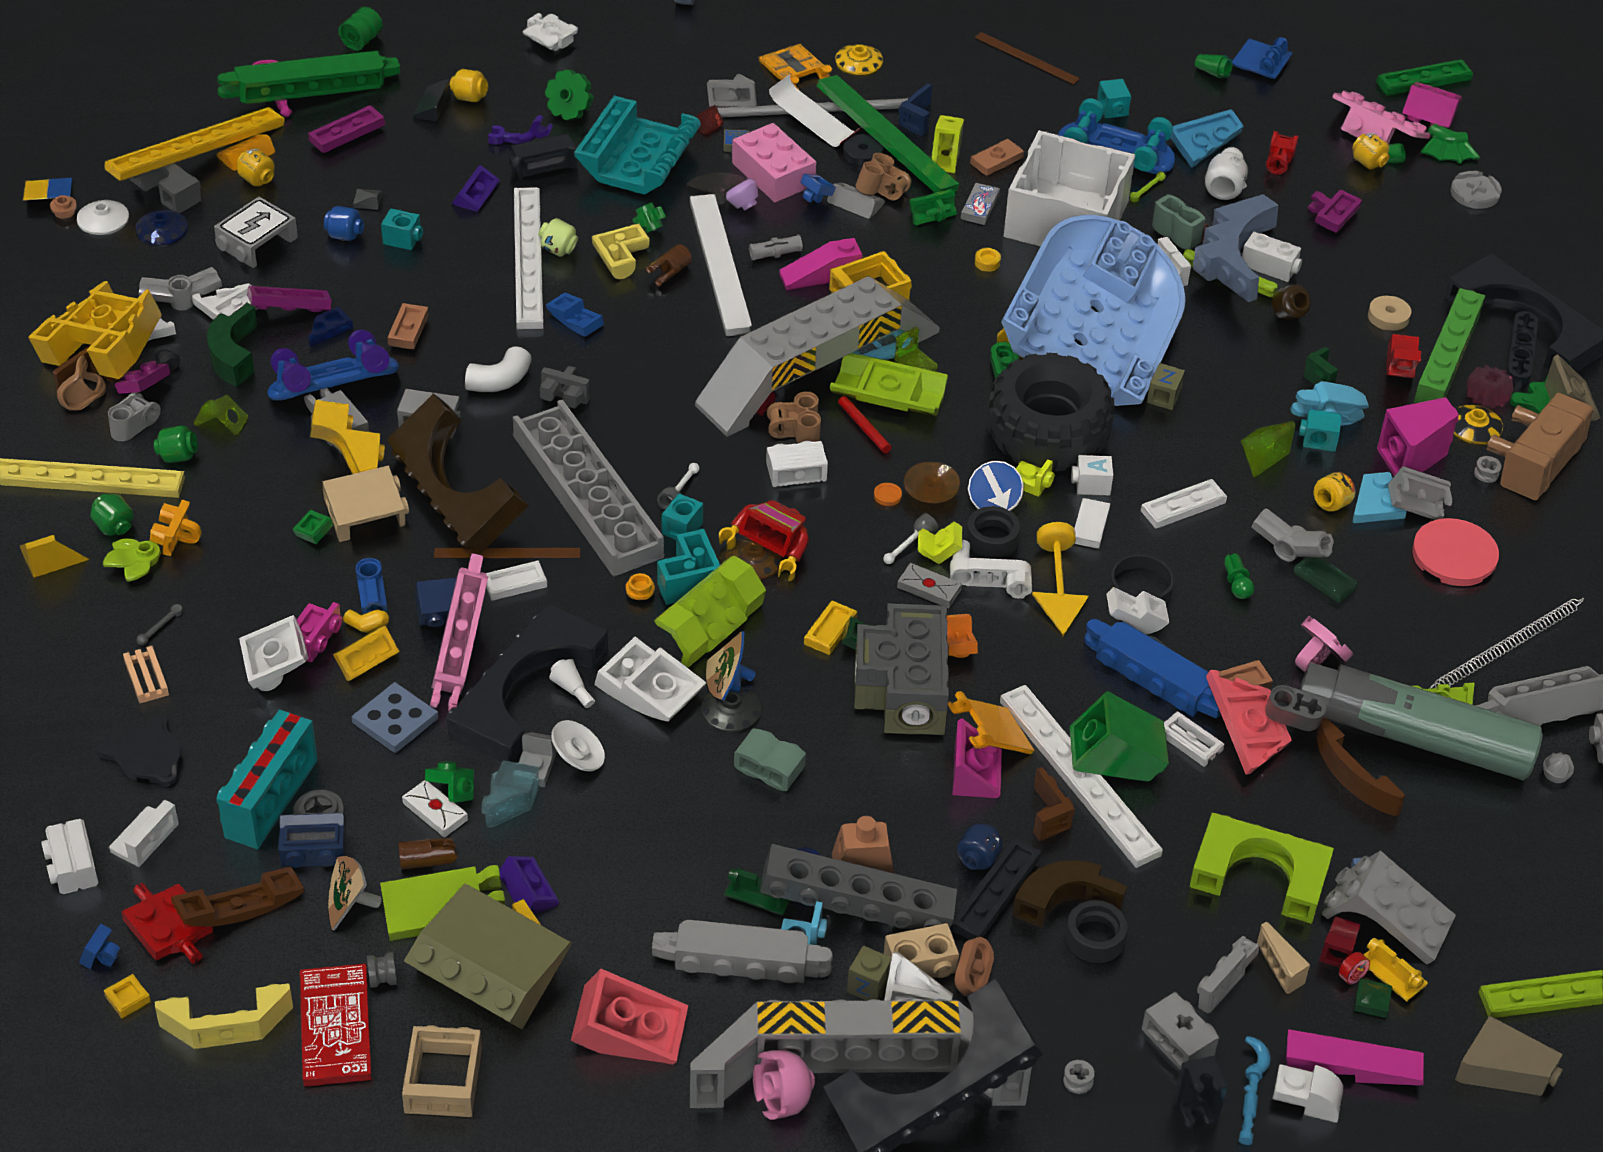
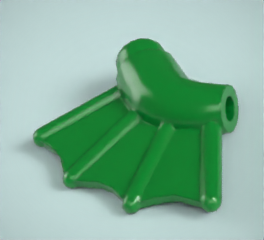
(1449, 145)

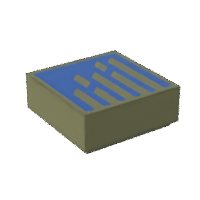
(729, 135)

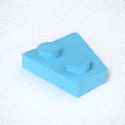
(1375, 500)

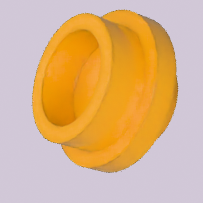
(640, 587)

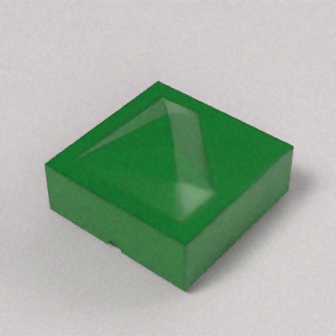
(313, 526)

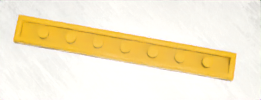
(194, 143)

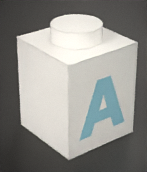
(1093, 475)

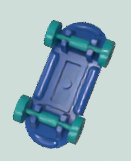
(1150, 151)

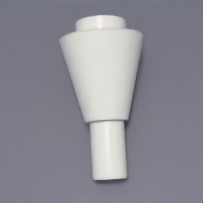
(567, 676)

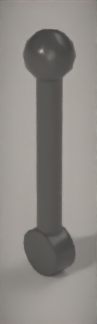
(176, 610)

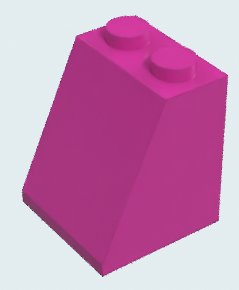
(1417, 434)

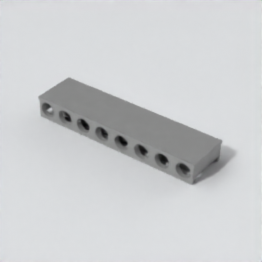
(589, 490)

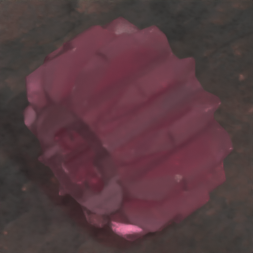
(1489, 386)

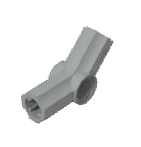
(180, 288)
(1293, 540)

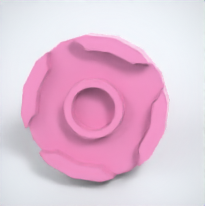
(1320, 645)

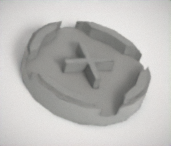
(1475, 190)

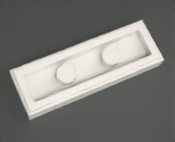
(1183, 503)

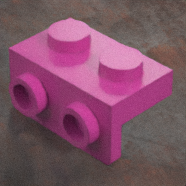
(318, 626)

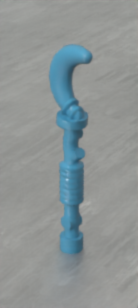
(1254, 1074)

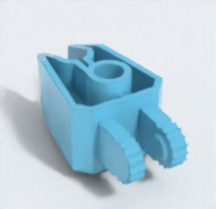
(1331, 398)

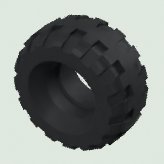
(1051, 387)

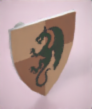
(347, 888)

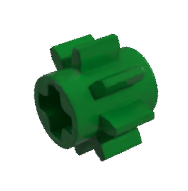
(649, 217)

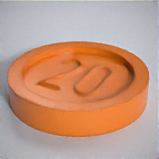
(887, 494)

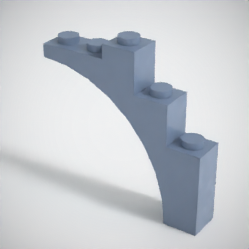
(1223, 241)

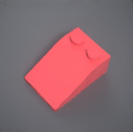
(628, 1020)

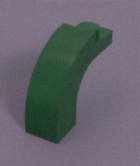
(226, 357)

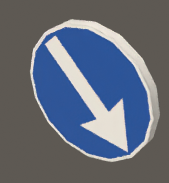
(996, 485)

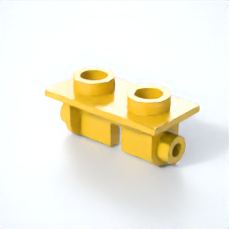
(1394, 971)

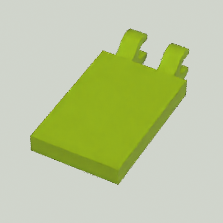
(417, 900)

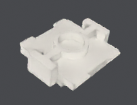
(550, 31)

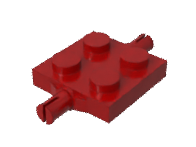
(160, 926)

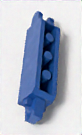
(1152, 666)

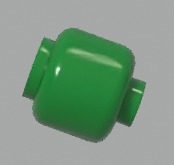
(176, 444)
(111, 514)

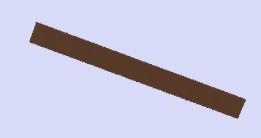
(1027, 58)
(508, 553)

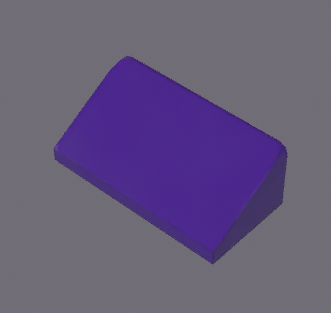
(476, 189)
(527, 882)

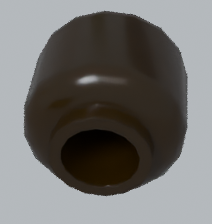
(1291, 302)

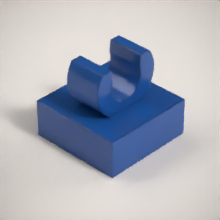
(816, 187)
(99, 948)

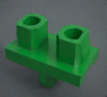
(933, 207)

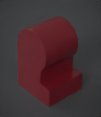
(1341, 938)

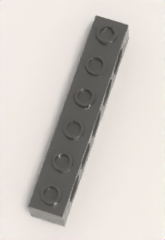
(856, 889)

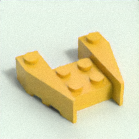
(107, 321)

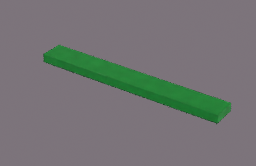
(887, 134)

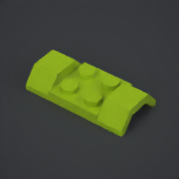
(890, 384)
(713, 608)

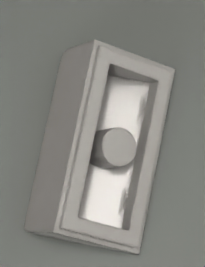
(855, 201)

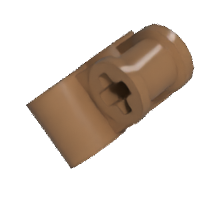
(882, 178)
(797, 418)

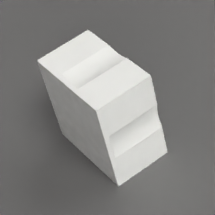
(1063, 182)

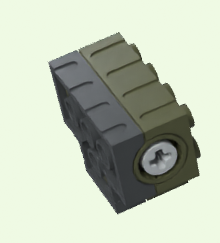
(905, 669)

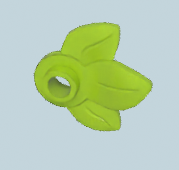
(133, 556)

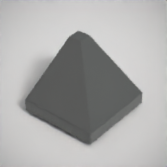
(367, 199)

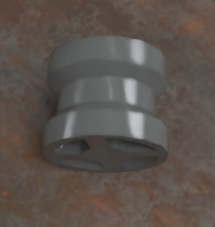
(381, 969)

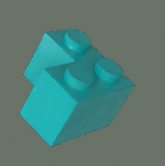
(692, 563)

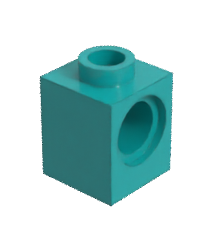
(1114, 98)
(401, 229)
(1320, 430)
(682, 516)

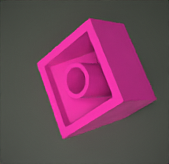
(1431, 105)

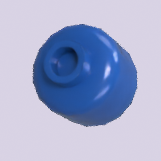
(343, 223)

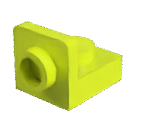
(1036, 478)
(941, 545)

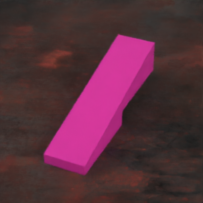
(1366, 1061)

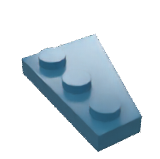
(1205, 135)

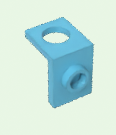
(812, 930)

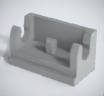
(1420, 493)

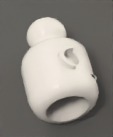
(1226, 174)

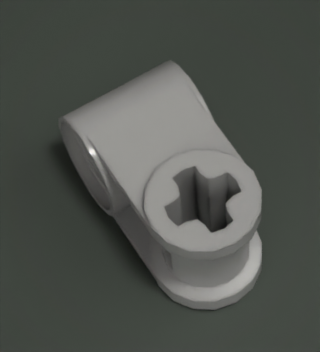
(131, 416)

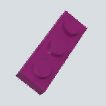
(346, 129)
(289, 298)

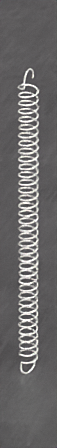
(1509, 638)

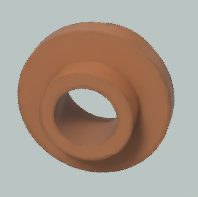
(63, 206)

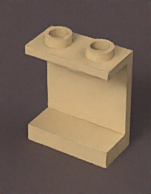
(363, 499)

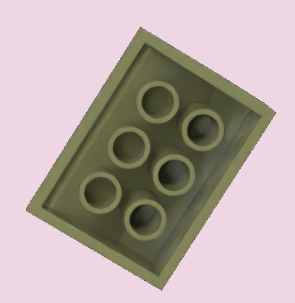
(489, 954)

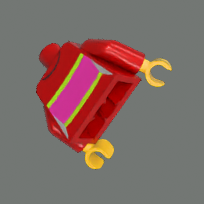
(772, 527)

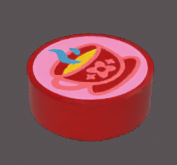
(1354, 968)

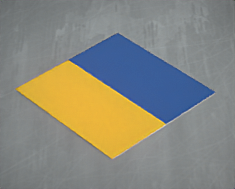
(47, 188)

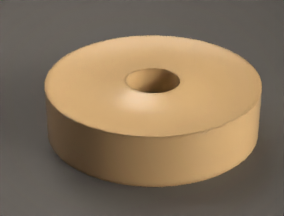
(1389, 313)

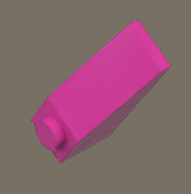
(815, 267)

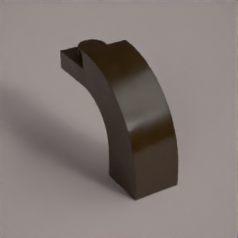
(1063, 883)

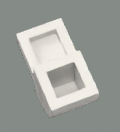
(1142, 612)
(1316, 1091)

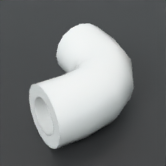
(501, 375)

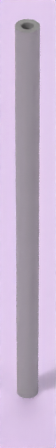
(777, 110)

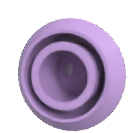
(743, 194)

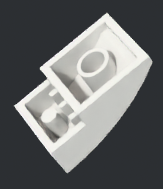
(648, 680)

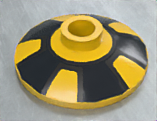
(1477, 424)

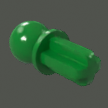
(1238, 576)

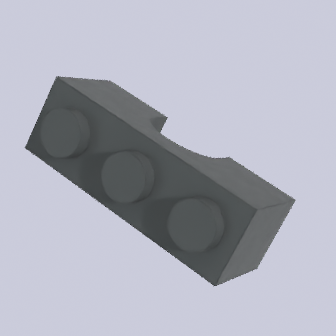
(176, 186)

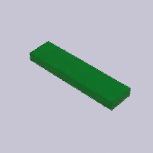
(1431, 75)

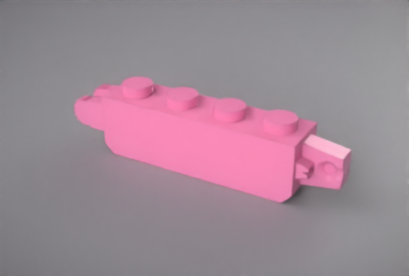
(459, 632)

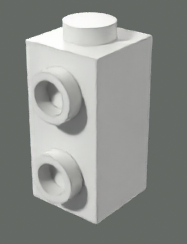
(1272, 256)

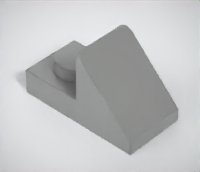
(734, 93)
(538, 752)

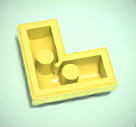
(616, 249)

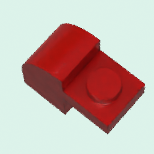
(1403, 356)

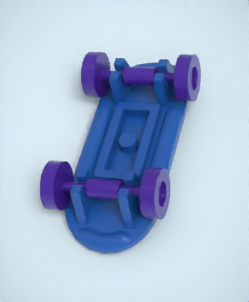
(297, 379)

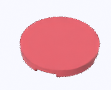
(1455, 551)

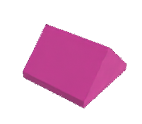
(975, 770)

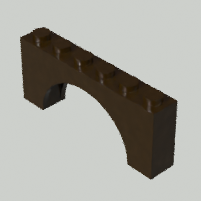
(474, 515)

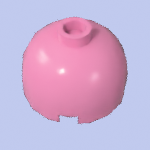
(782, 1083)

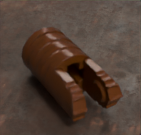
(670, 263)
(426, 853)

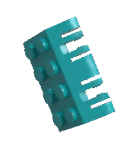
(633, 150)

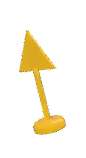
(1059, 606)

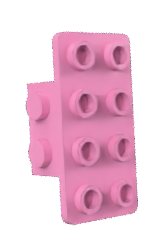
(1372, 118)

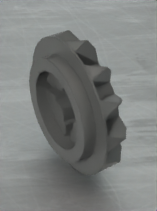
(325, 799)

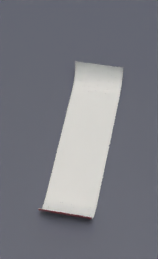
(810, 113)

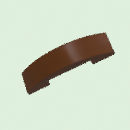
(1378, 793)
(239, 904)

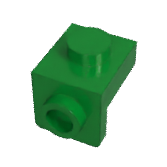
(459, 780)

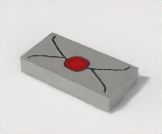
(929, 585)

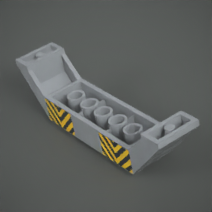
(802, 345)
(842, 1038)

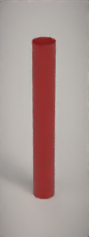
(864, 424)

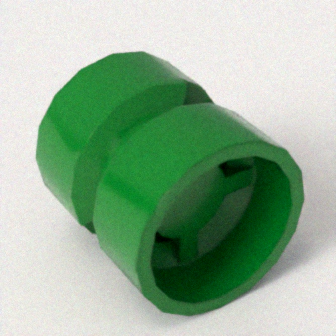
(360, 28)

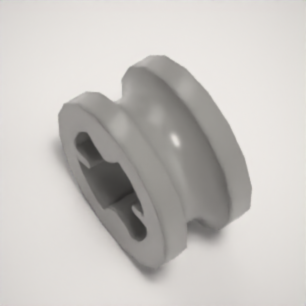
(1487, 469)
(1071, 1081)

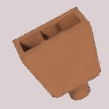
(864, 844)

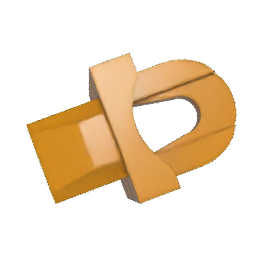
(177, 521)

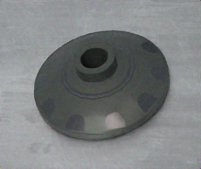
(734, 714)

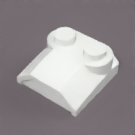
(273, 653)

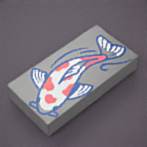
(980, 203)

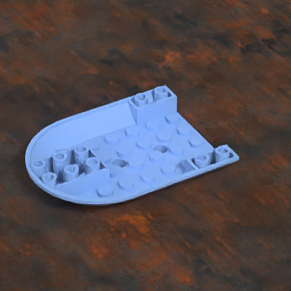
(1118, 273)

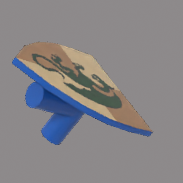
(725, 670)

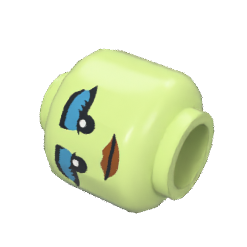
(558, 237)

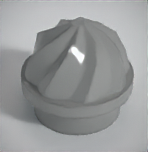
(1558, 767)

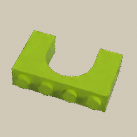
(1232, 840)

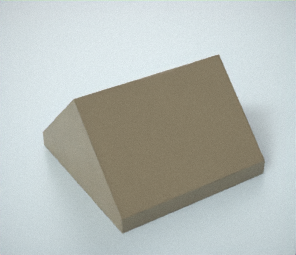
(1567, 381)

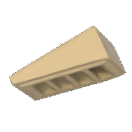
(1283, 959)

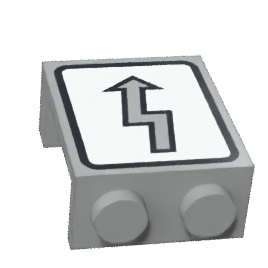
(253, 227)

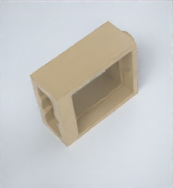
(441, 1099)

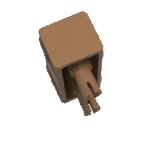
(1544, 446)

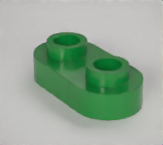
(1001, 356)

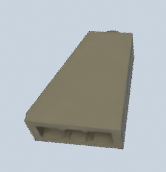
(1509, 1061)

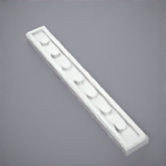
(528, 259)
(720, 265)
(1088, 787)

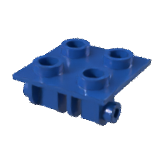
(1263, 58)

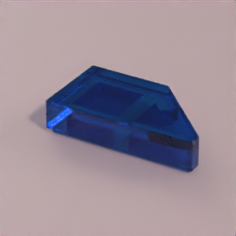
(329, 325)

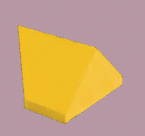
(49, 555)

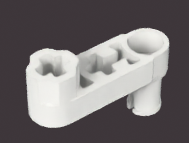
(1009, 574)

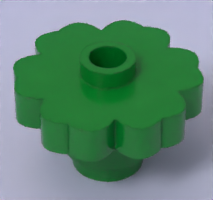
(569, 94)

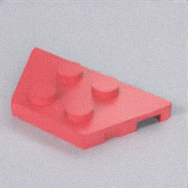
(1244, 714)

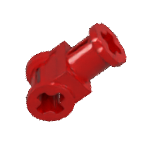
(1281, 150)

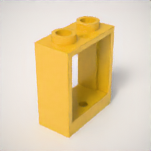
(873, 266)

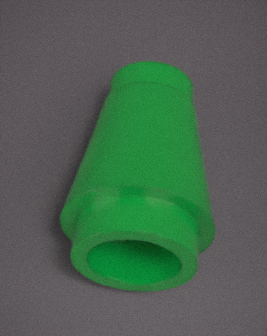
(1215, 65)

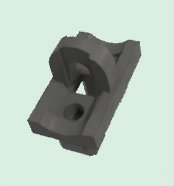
(575, 388)

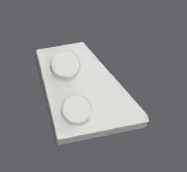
(225, 301)
(912, 983)

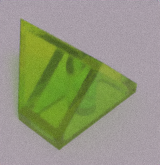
(1268, 446)

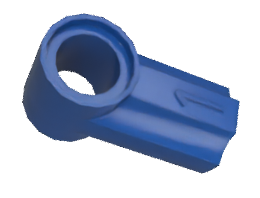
(371, 585)

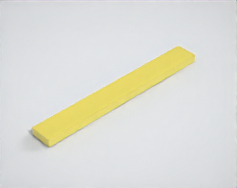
(91, 478)

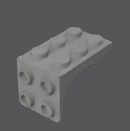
(1394, 901)

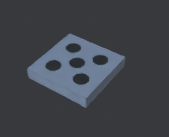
(395, 717)

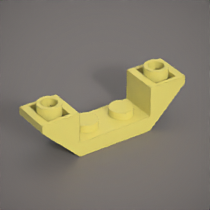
(242, 1026)

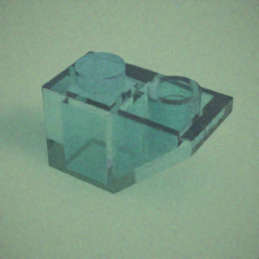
(511, 792)

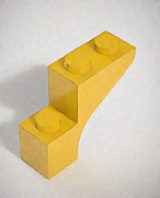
(333, 424)

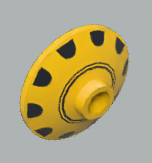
(859, 59)

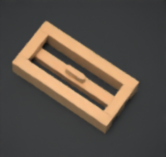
(140, 658)

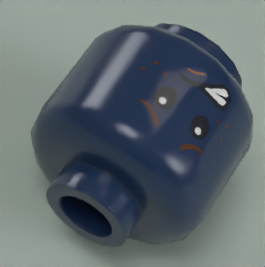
(979, 846)

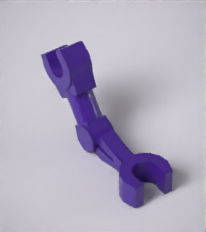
(536, 130)

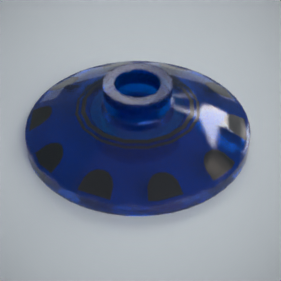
(161, 227)

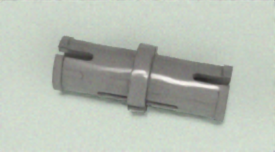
(775, 247)

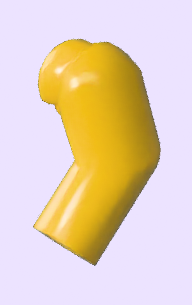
(367, 622)

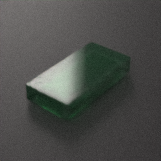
(1326, 577)

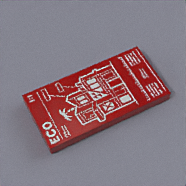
(335, 1025)

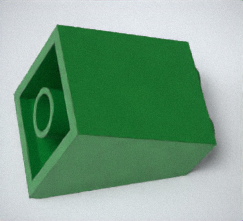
(1118, 740)

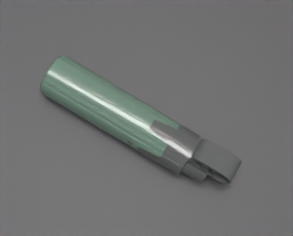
(1409, 717)

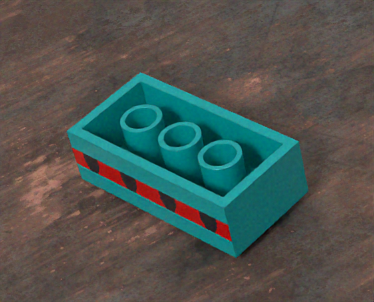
(267, 779)

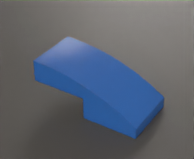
(572, 314)

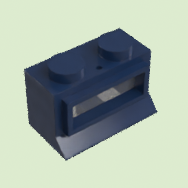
(311, 839)

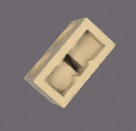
(921, 949)

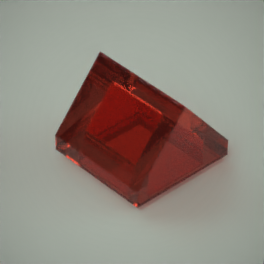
(710, 120)

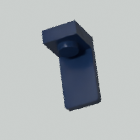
(912, 111)

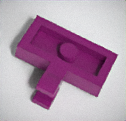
(1336, 211)
(141, 379)

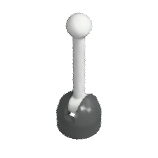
(672, 492)
(924, 521)

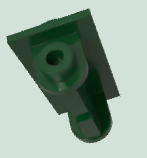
(746, 888)

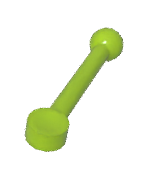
(1135, 196)

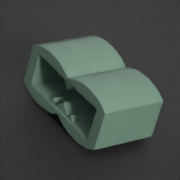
(1178, 222)
(769, 759)

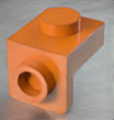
(960, 636)

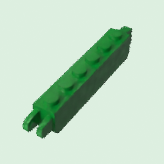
(307, 77)

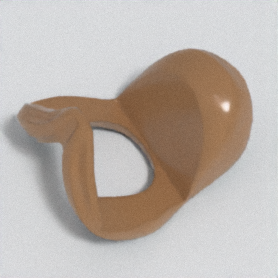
(74, 393)

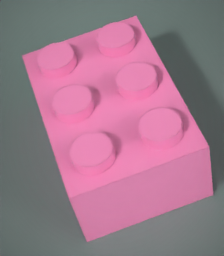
(772, 161)

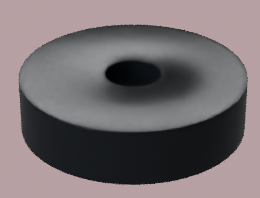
(860, 149)

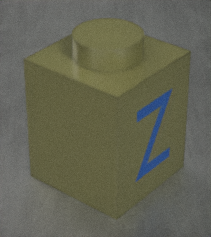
(1165, 386)
(869, 974)

